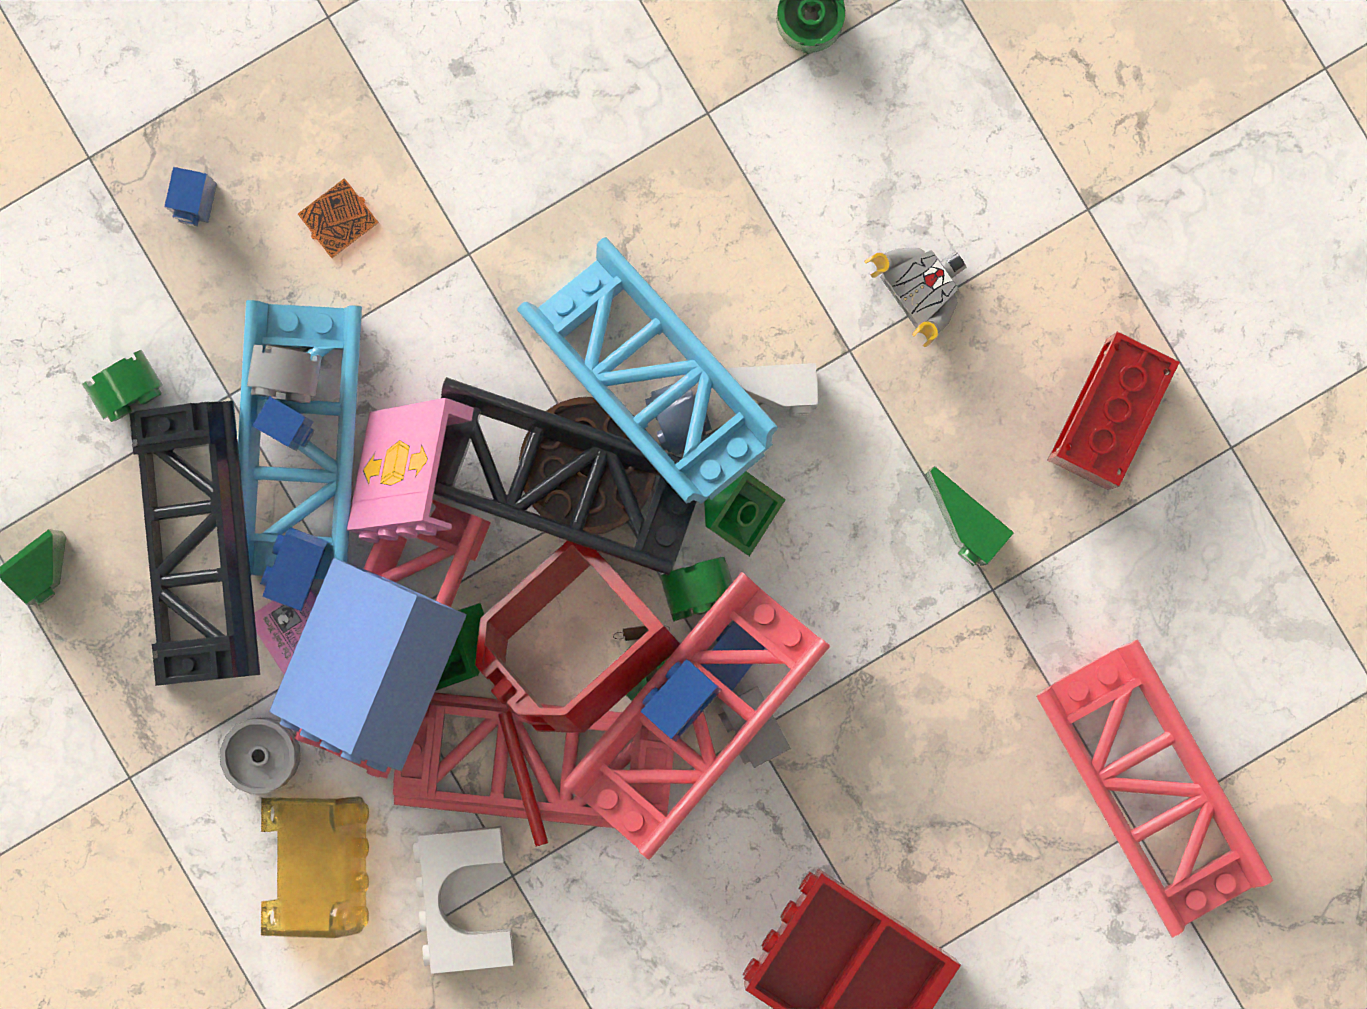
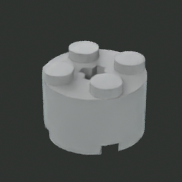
(284, 372)

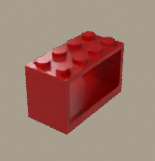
(1113, 411)

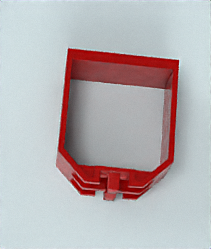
(530, 598)

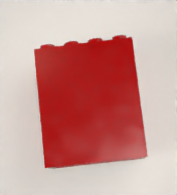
(845, 955)

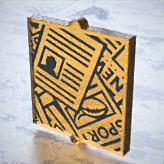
(338, 218)

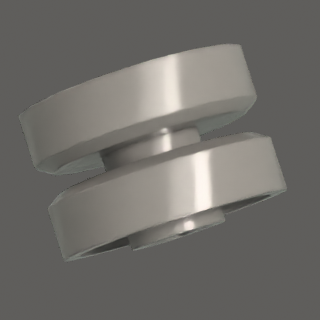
(241, 747)

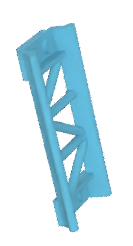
(322, 331)
(704, 466)

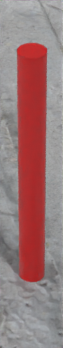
(523, 778)

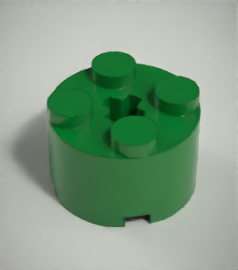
(810, 35)
(122, 386)
(696, 587)

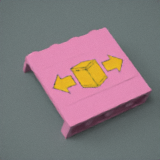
(401, 470)

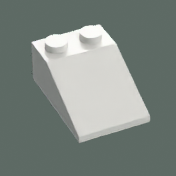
(781, 386)

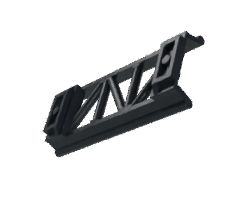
(161, 433)
(657, 536)

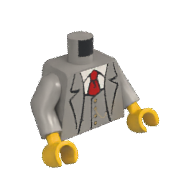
(921, 286)

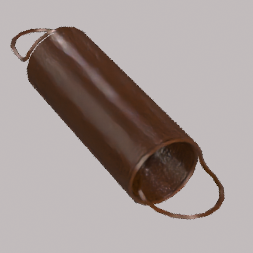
(634, 633)

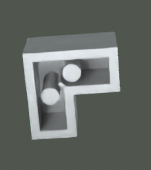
(768, 741)

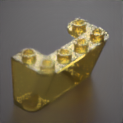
(318, 866)

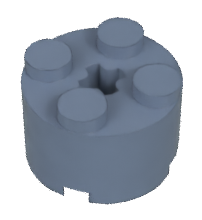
(676, 421)

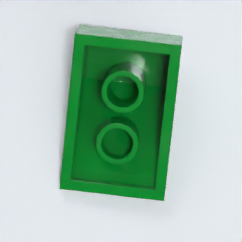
(969, 523)

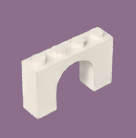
(448, 945)

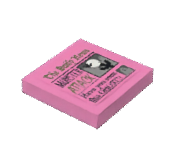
(282, 628)

